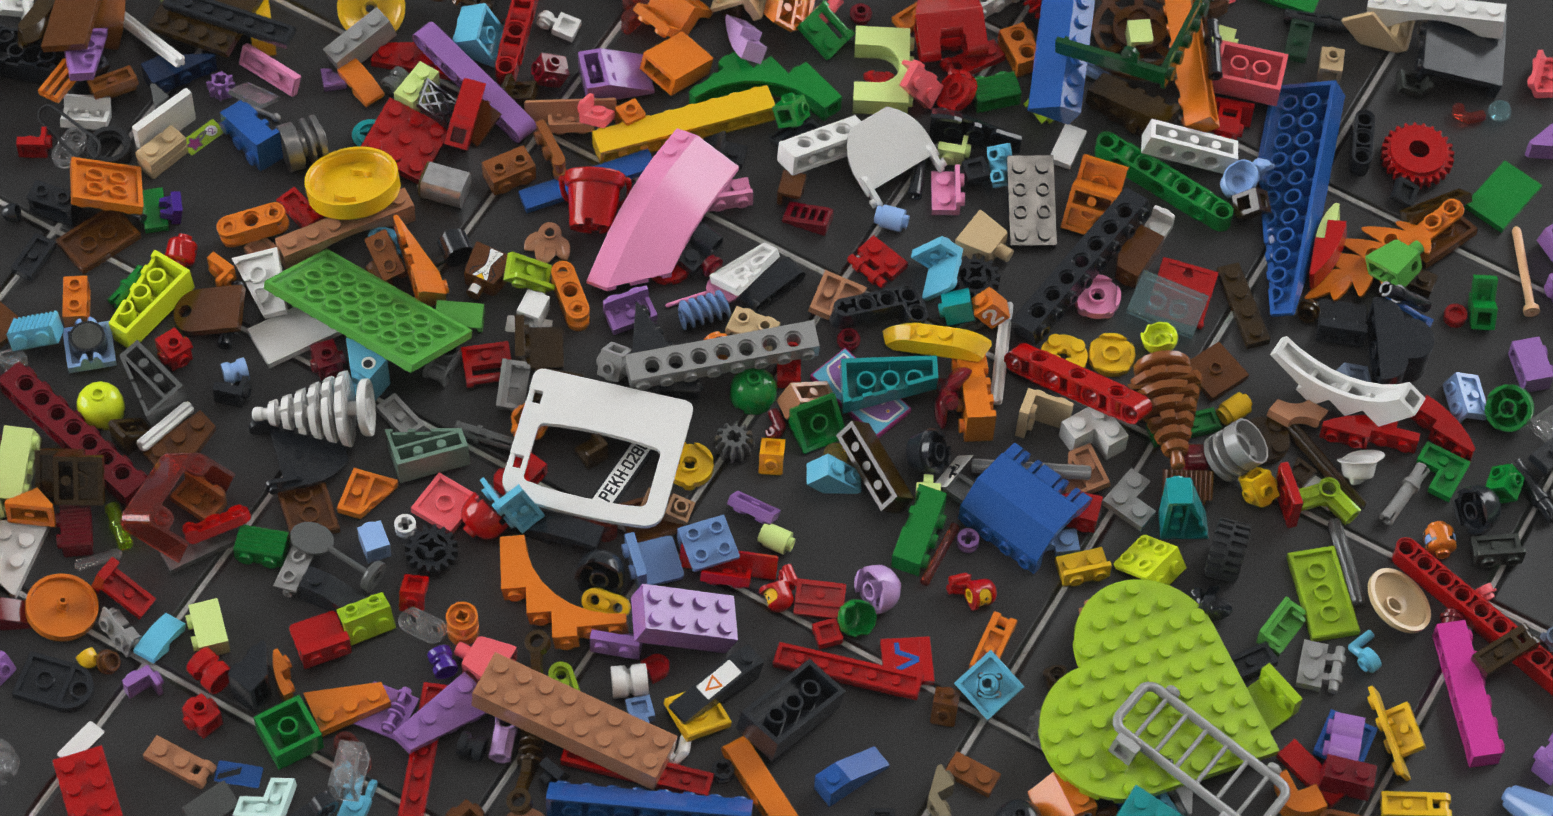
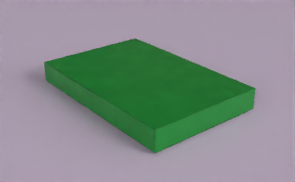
(1503, 196)

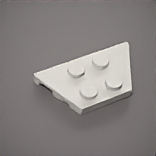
(18, 552)

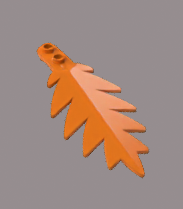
(1354, 268)

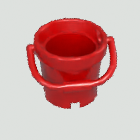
(593, 197)

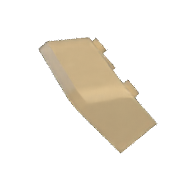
(1372, 32)

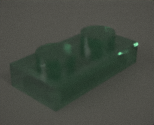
(1299, 40)

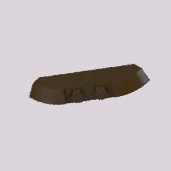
(34, 24)

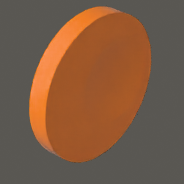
(61, 607)

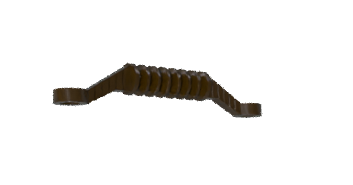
(531, 744)

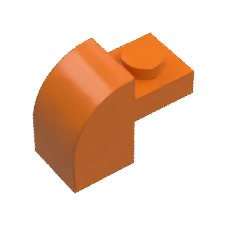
(1302, 802)

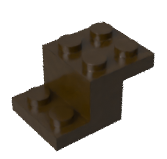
(70, 476)

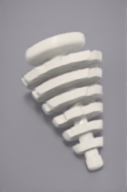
(326, 410)

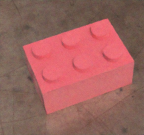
(1251, 73)

